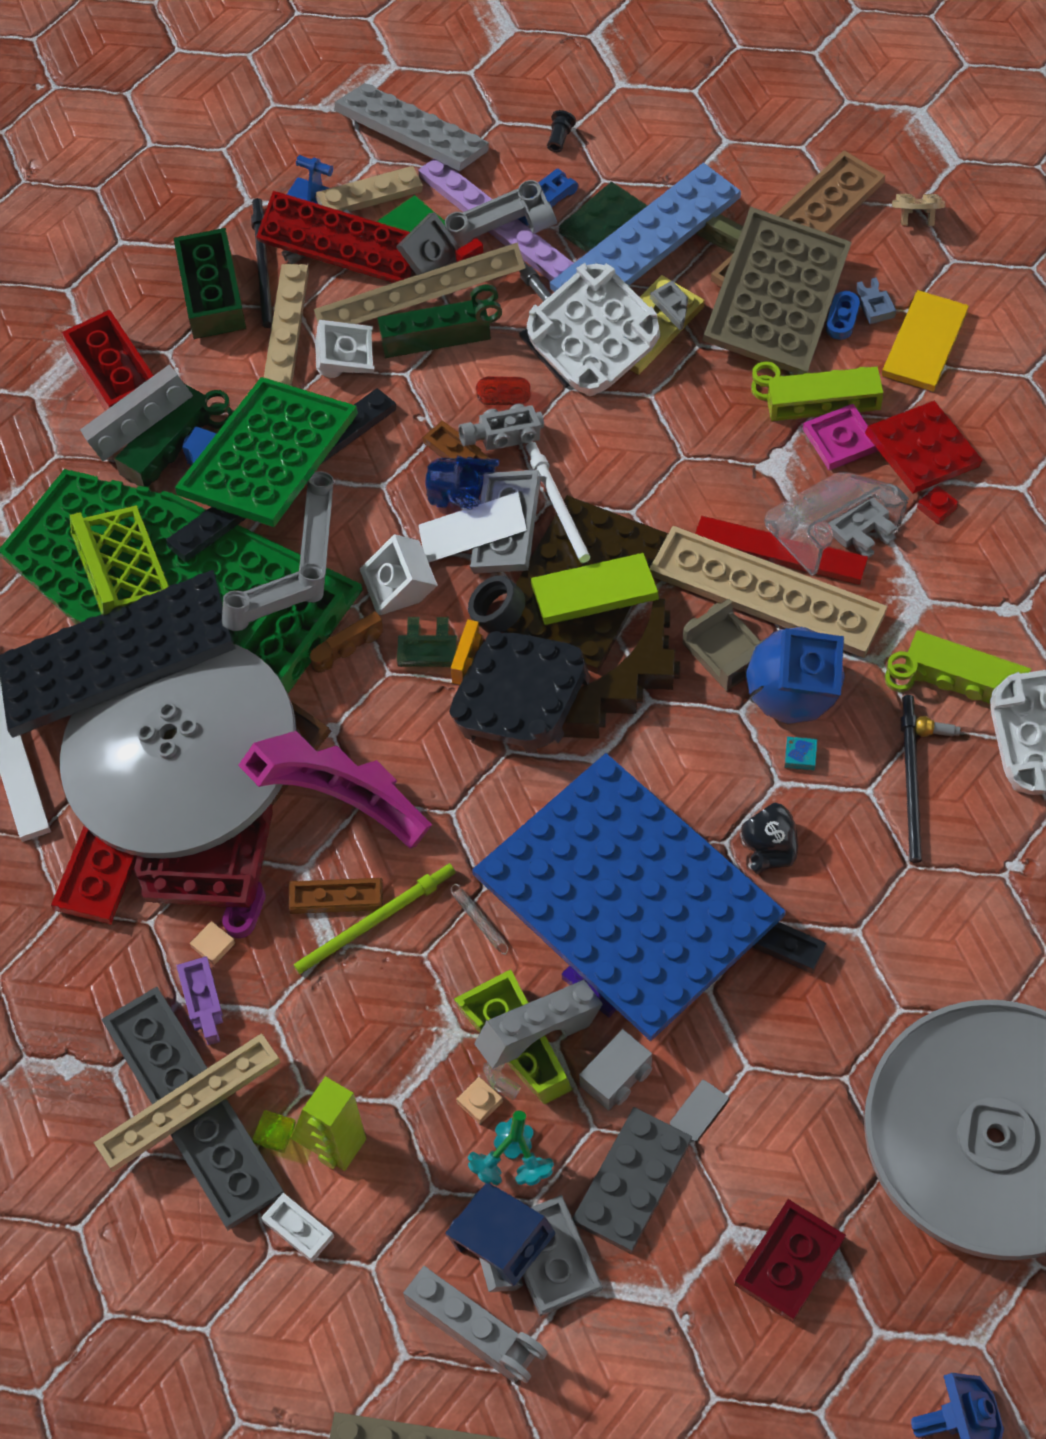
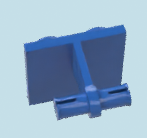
(307, 189)

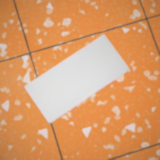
(472, 528)

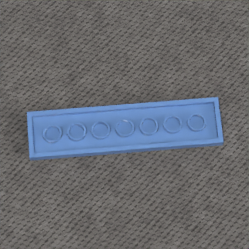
(660, 226)

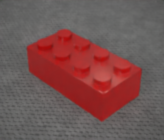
(106, 358)

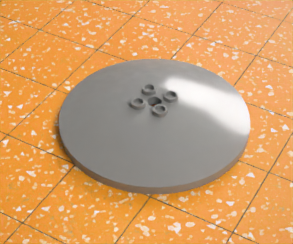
(181, 791)
(930, 1119)

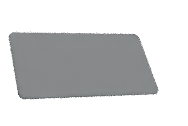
(699, 1110)

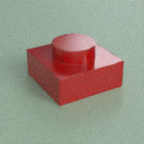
(469, 250)
(937, 504)

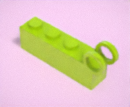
(819, 392)
(950, 667)

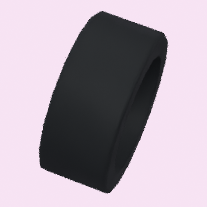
(484, 596)

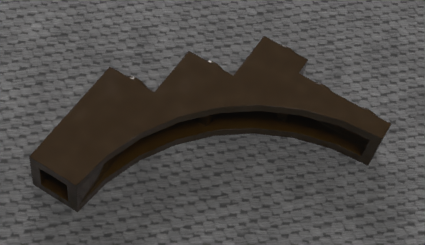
(619, 691)

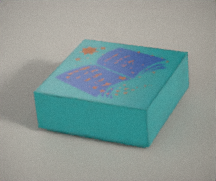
(800, 753)

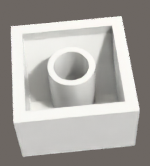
(398, 575)

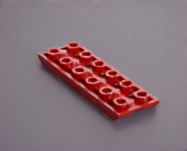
(334, 237)

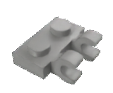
(855, 524)

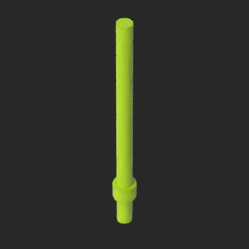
(425, 885)

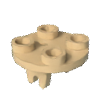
(907, 203)

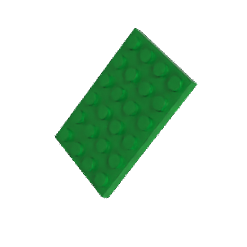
(266, 451)

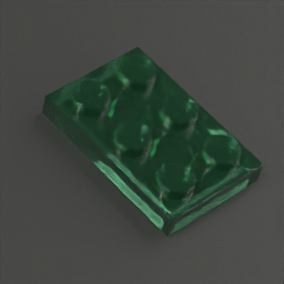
(600, 217)

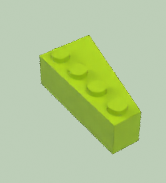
(538, 1063)
(331, 1125)

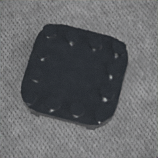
(519, 690)

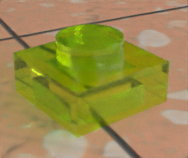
(274, 1131)

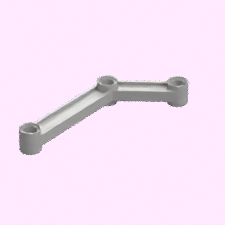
(297, 587)

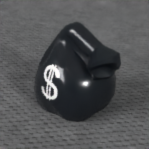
(771, 837)

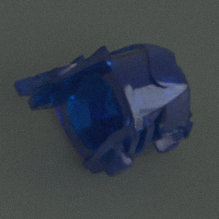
(457, 481)

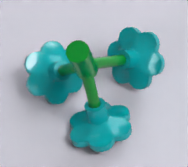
(512, 1139)

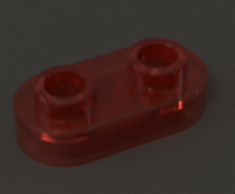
(503, 390)

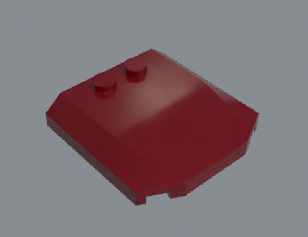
(214, 877)

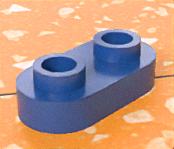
(840, 319)

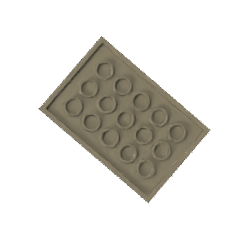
(777, 291)

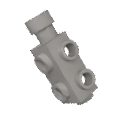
(503, 428)

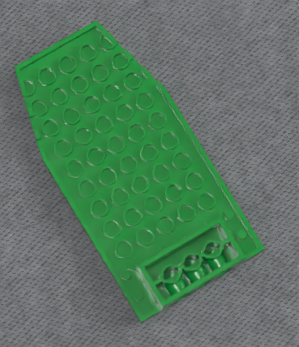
(49, 560)

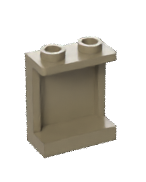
(721, 643)

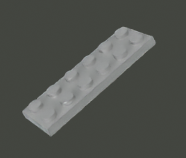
(412, 126)

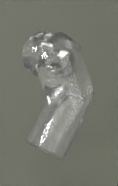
(499, 1082)

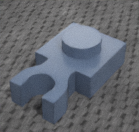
(875, 304)

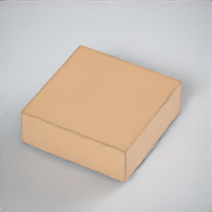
(212, 943)

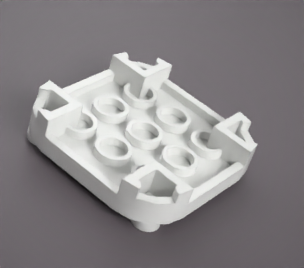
(593, 328)
(1020, 729)

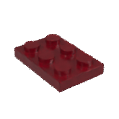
(790, 1260)

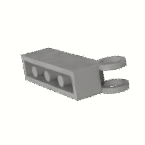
(473, 1326)

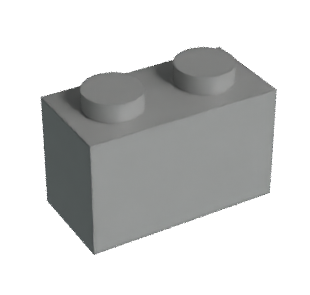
(616, 1070)

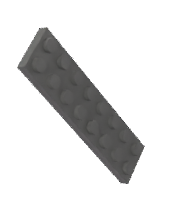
(214, 1142)

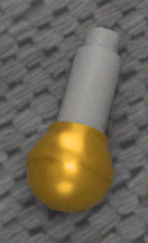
(927, 727)

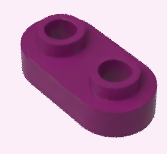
(249, 915)

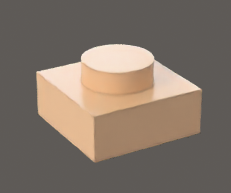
(479, 1100)

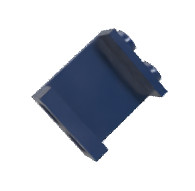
(501, 1232)

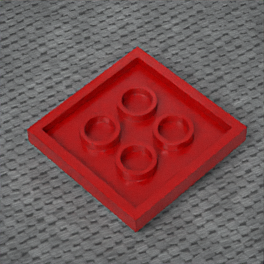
(923, 446)

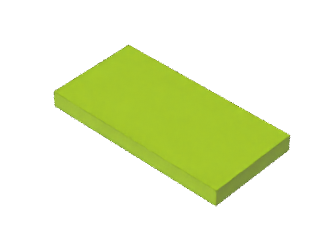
(594, 588)

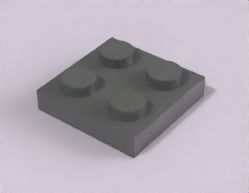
(428, 246)

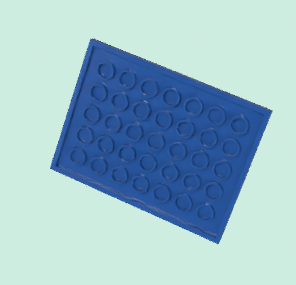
(628, 895)

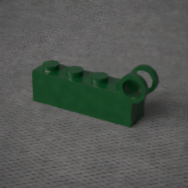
(439, 325)
(160, 444)

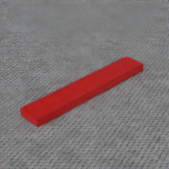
(764, 545)

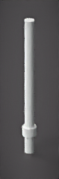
(539, 462)

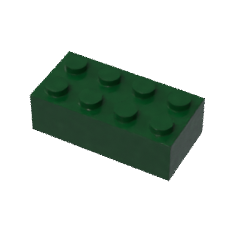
(209, 283)

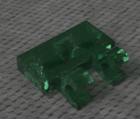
(426, 650)

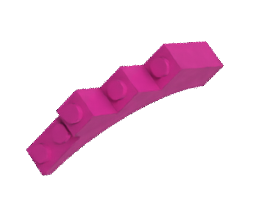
(369, 787)

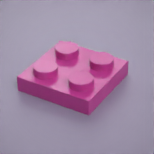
(839, 436)

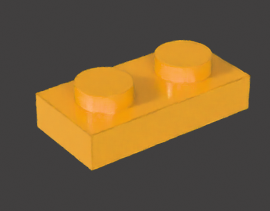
(469, 643)

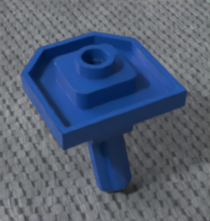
(970, 1411)

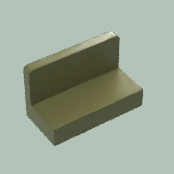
(721, 232)

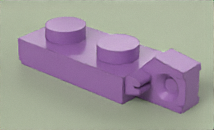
(201, 997)

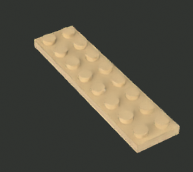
(767, 589)

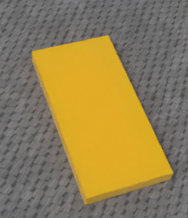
(925, 340)

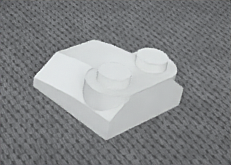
(343, 348)

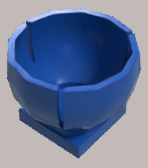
(798, 673)

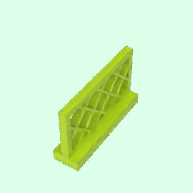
(94, 561)

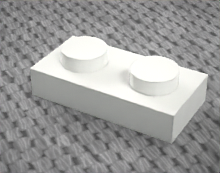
(297, 1227)

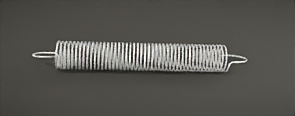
(468, 899)

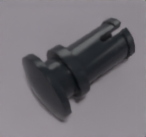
(561, 126)

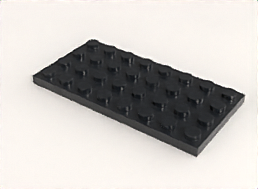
(113, 653)

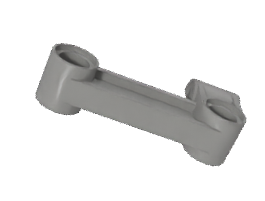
(502, 211)

